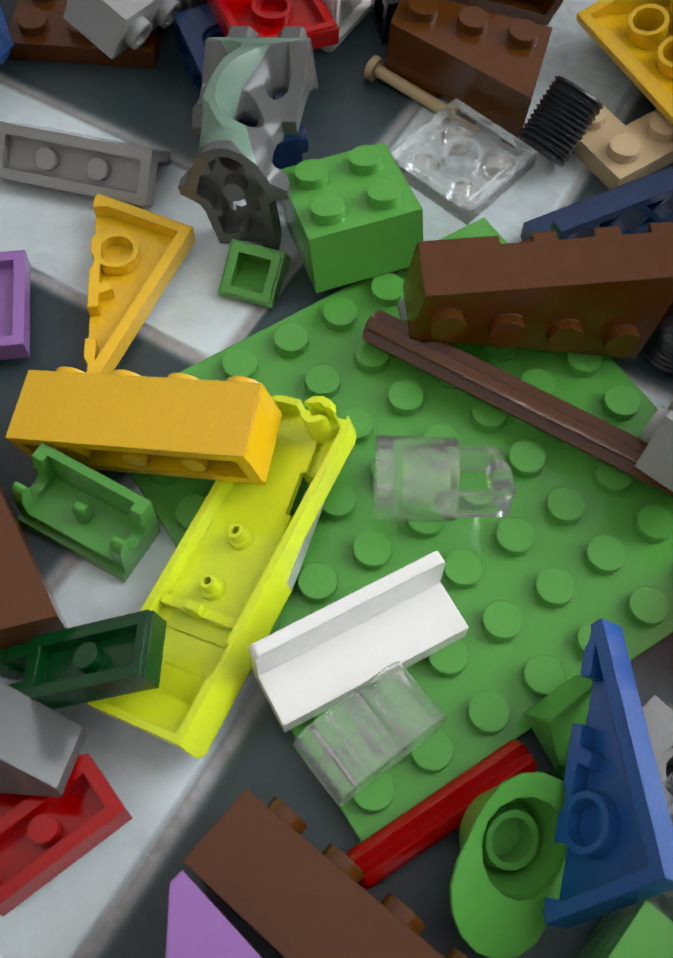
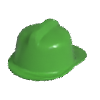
(508, 865)

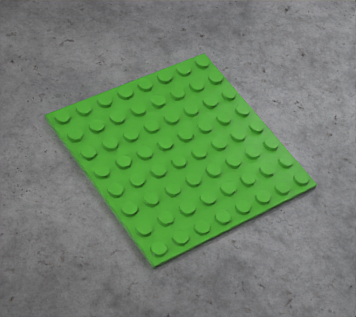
(526, 583)

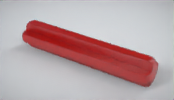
(436, 815)

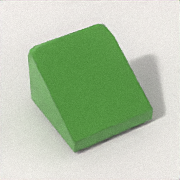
(254, 273)
(555, 714)

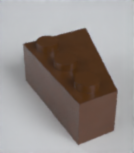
(469, 56)

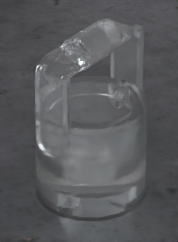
(420, 480)

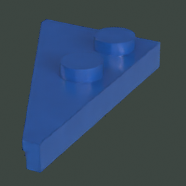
(614, 796)

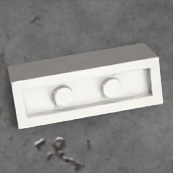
(353, 639)

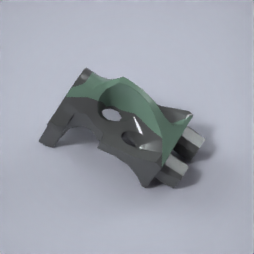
(237, 159)

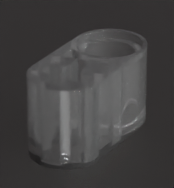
(369, 732)

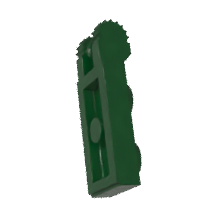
(89, 660)

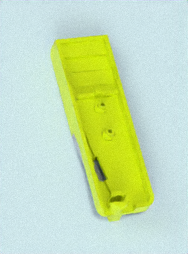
(235, 579)

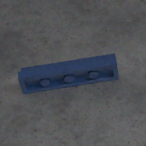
(626, 206)

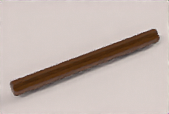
(511, 396)

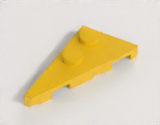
(131, 267)

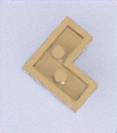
(626, 152)

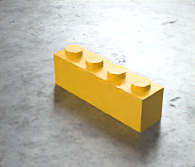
(150, 423)

